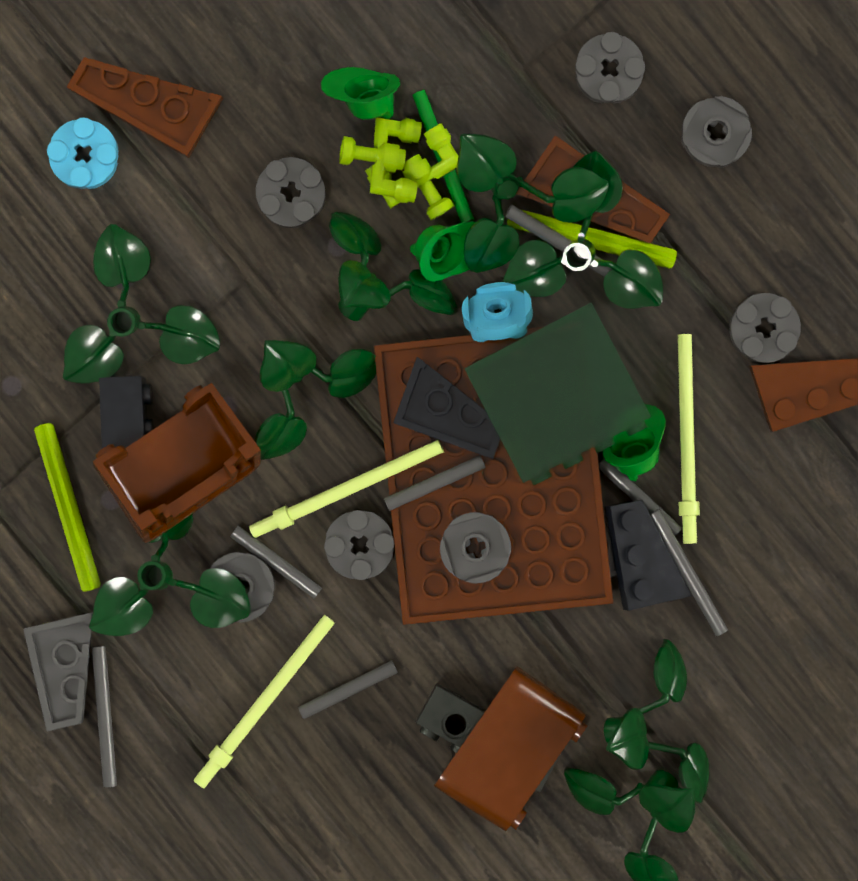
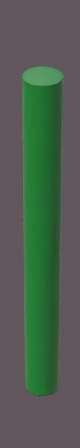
(451, 178)

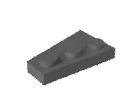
(60, 668)

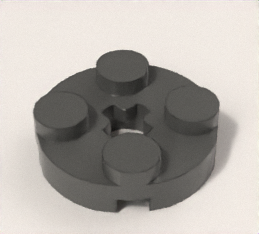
(609, 48)
(735, 126)
(301, 209)
(777, 312)
(457, 538)
(359, 565)
(257, 573)

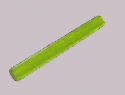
(606, 241)
(67, 507)

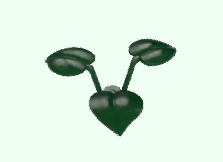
(489, 164)
(630, 283)
(361, 288)
(93, 355)
(287, 364)
(124, 610)
(628, 733)
(660, 796)

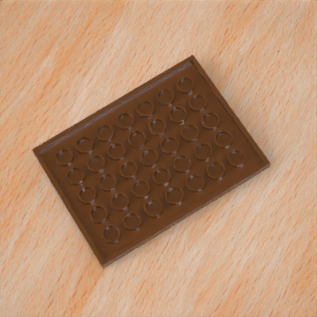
(553, 526)

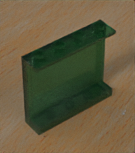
(558, 394)

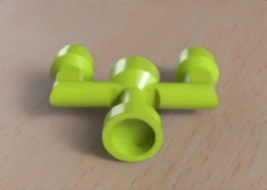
(386, 157)
(421, 172)

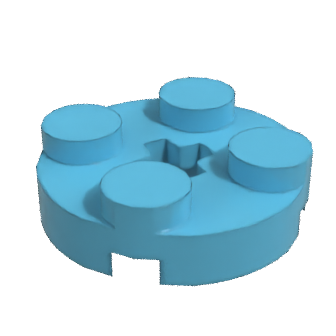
(63, 152)
(509, 323)

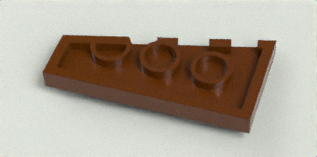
(154, 106)
(632, 215)
(805, 390)

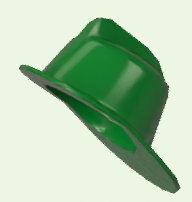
(363, 90)
(441, 251)
(640, 451)

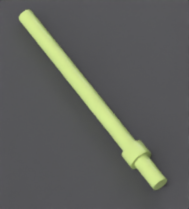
(689, 507)
(284, 516)
(221, 755)

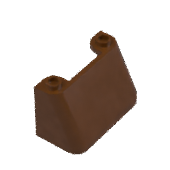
(179, 464)
(511, 750)

